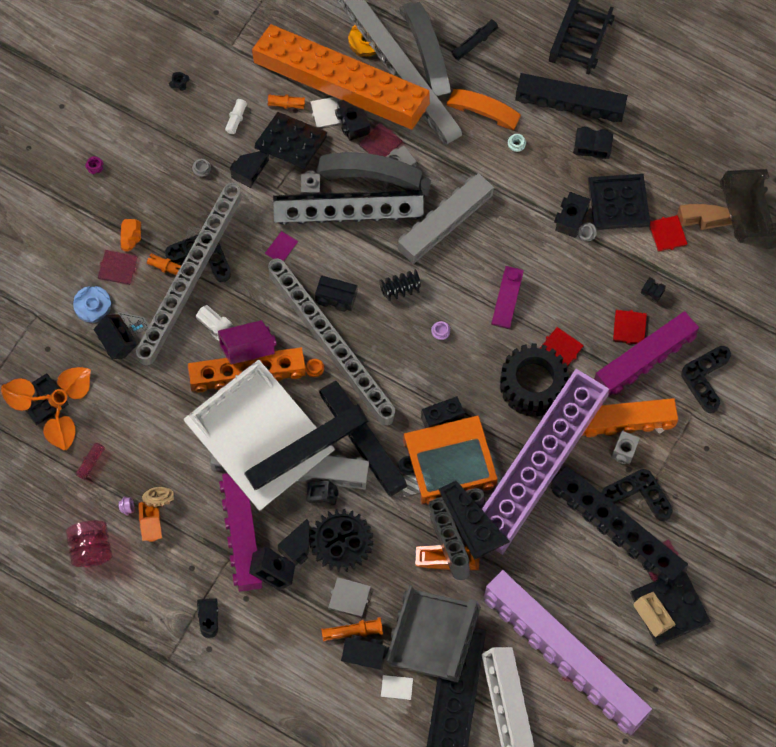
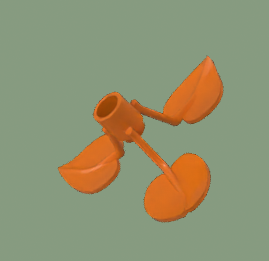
(75, 385)

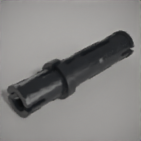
(481, 34)

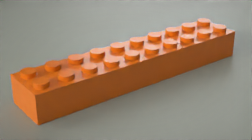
(341, 76)

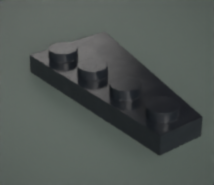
(474, 525)

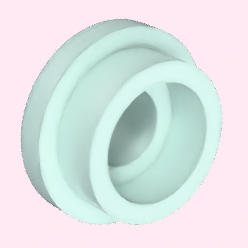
(516, 138)

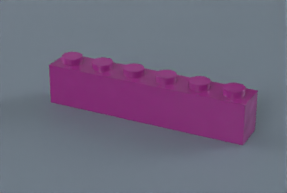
(647, 353)
(242, 533)

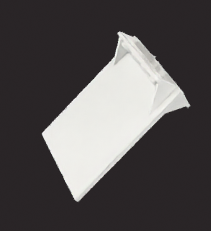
(249, 424)

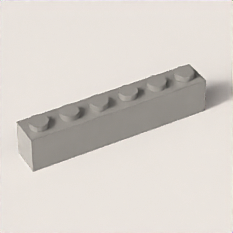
(445, 218)

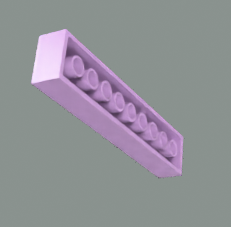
(544, 453)
(566, 653)

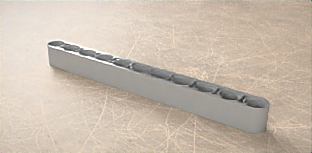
(400, 65)
(189, 282)
(331, 349)

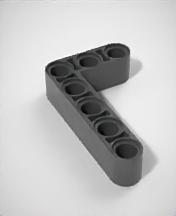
(449, 536)

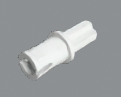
(236, 116)

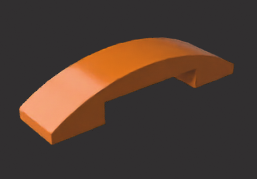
(484, 106)

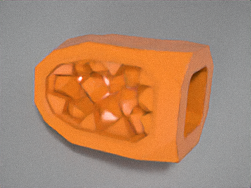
(130, 234)

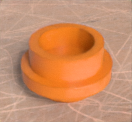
(314, 368)

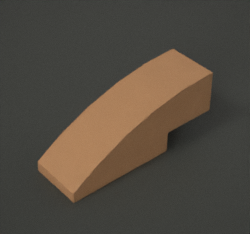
(705, 215)

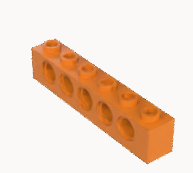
(218, 367)

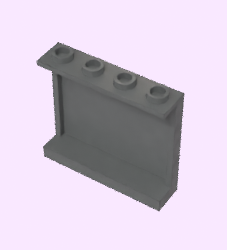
(432, 634)

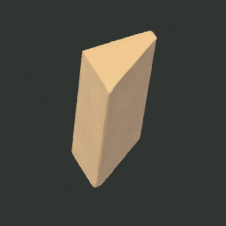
(654, 614)

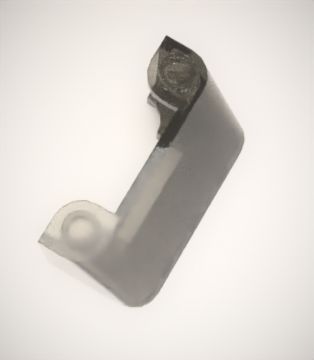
(748, 207)

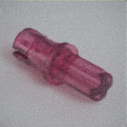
(90, 461)

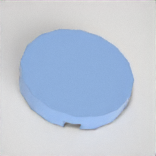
(92, 304)

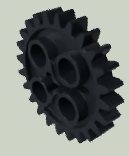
(333, 525)

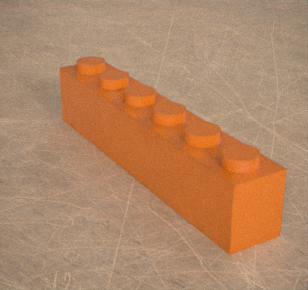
(633, 417)

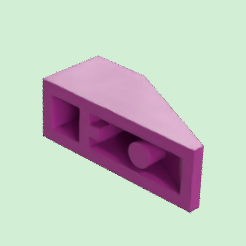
(507, 297)

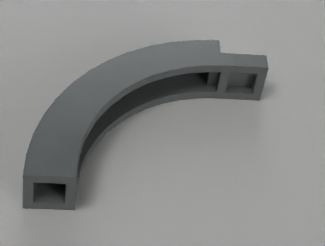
(428, 47)
(373, 166)

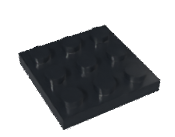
(291, 140)
(619, 201)
(680, 603)

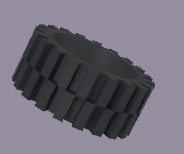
(525, 399)

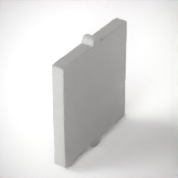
(349, 597)

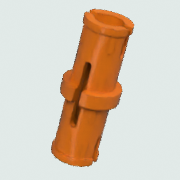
(286, 101)
(163, 264)

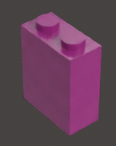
(246, 342)

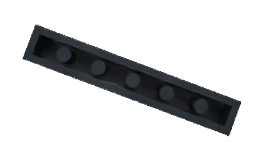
(571, 97)

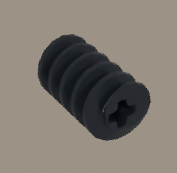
(400, 285)

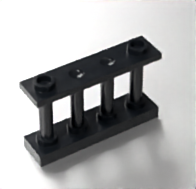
(570, 22)

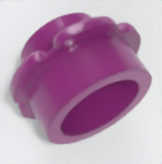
(94, 161)

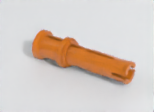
(362, 628)

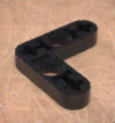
(222, 261)
(699, 377)
(638, 486)

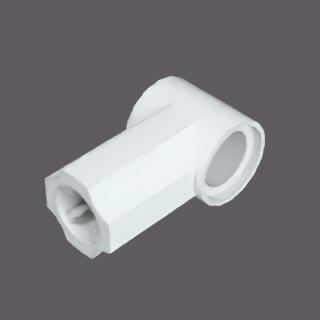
(212, 321)

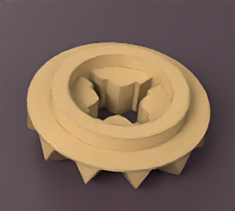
(158, 496)

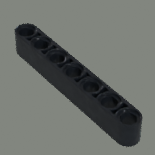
(365, 442)
(306, 447)

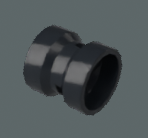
(653, 289)

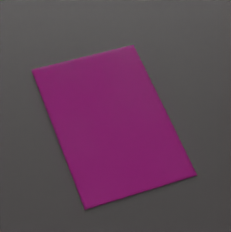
(281, 246)

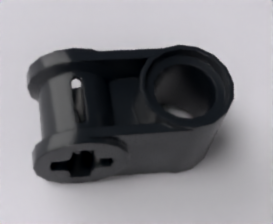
(208, 615)

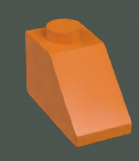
(150, 522)

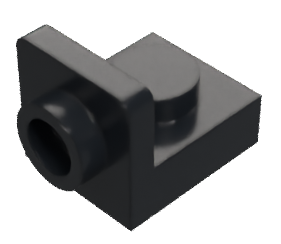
(322, 492)

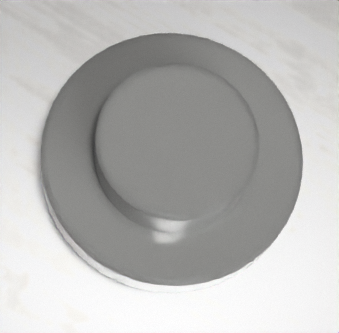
(201, 167)
(587, 231)

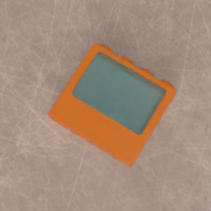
(450, 454)

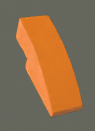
(434, 558)

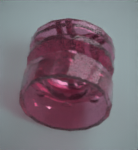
(89, 543)

